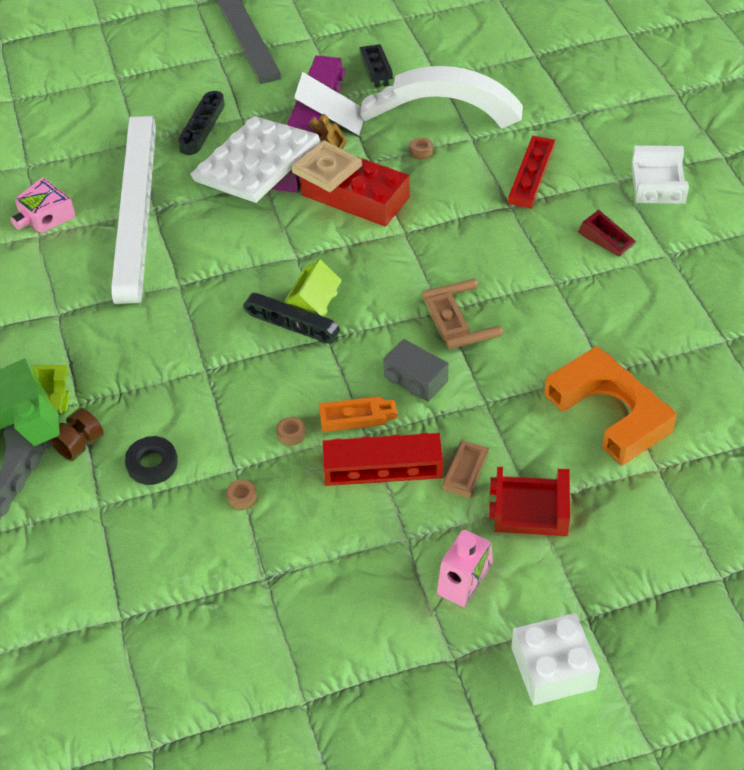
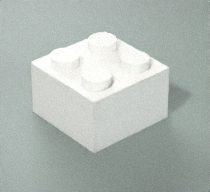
(555, 659)

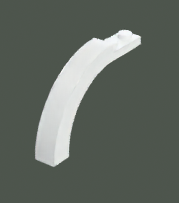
(450, 83)

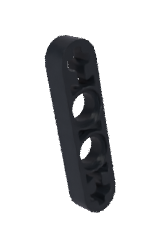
(198, 121)
(291, 318)

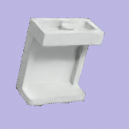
(659, 174)

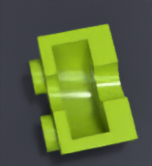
(53, 380)

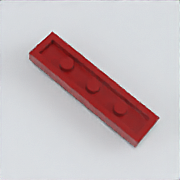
(531, 172)

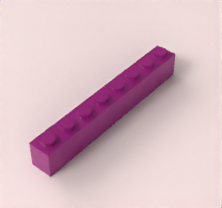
(330, 73)

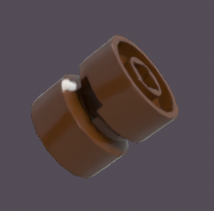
(79, 430)

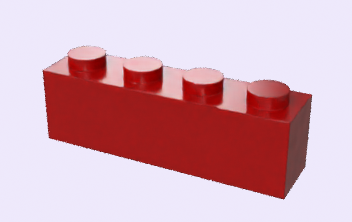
(382, 459)

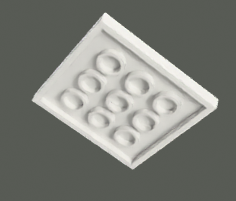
(255, 158)

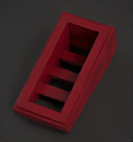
(594, 228)

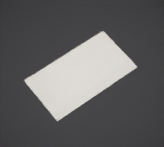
(329, 103)

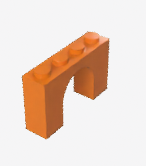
(599, 374)

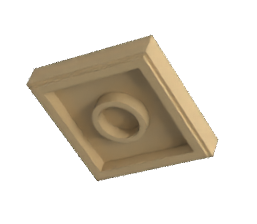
(326, 166)

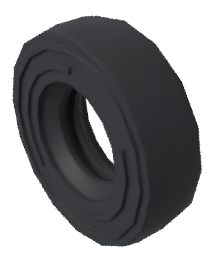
(155, 474)

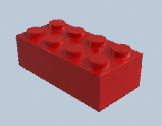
(369, 193)

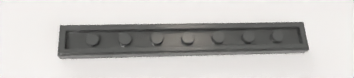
(249, 40)

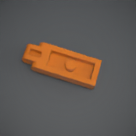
(356, 413)

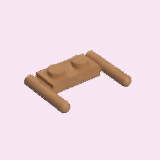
(449, 318)

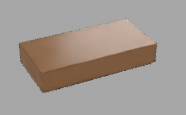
(465, 469)

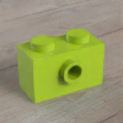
(314, 288)

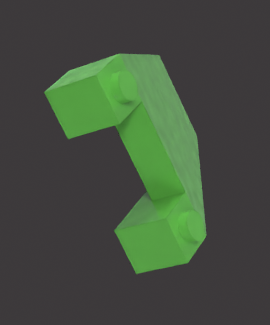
(26, 404)

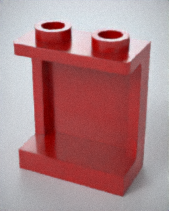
(531, 504)

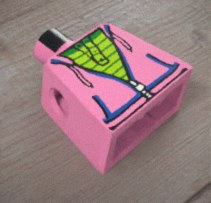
(42, 207)
(470, 559)

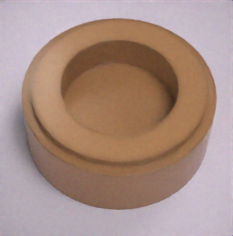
(421, 148)
(291, 431)
(241, 494)

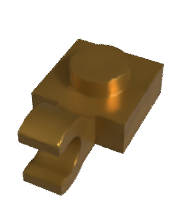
(330, 132)

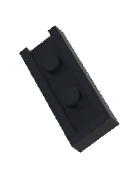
(376, 64)

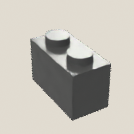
(415, 370)

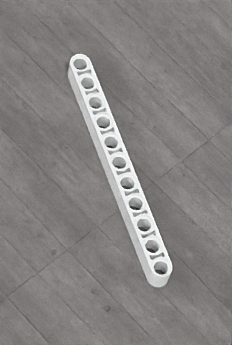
(134, 211)

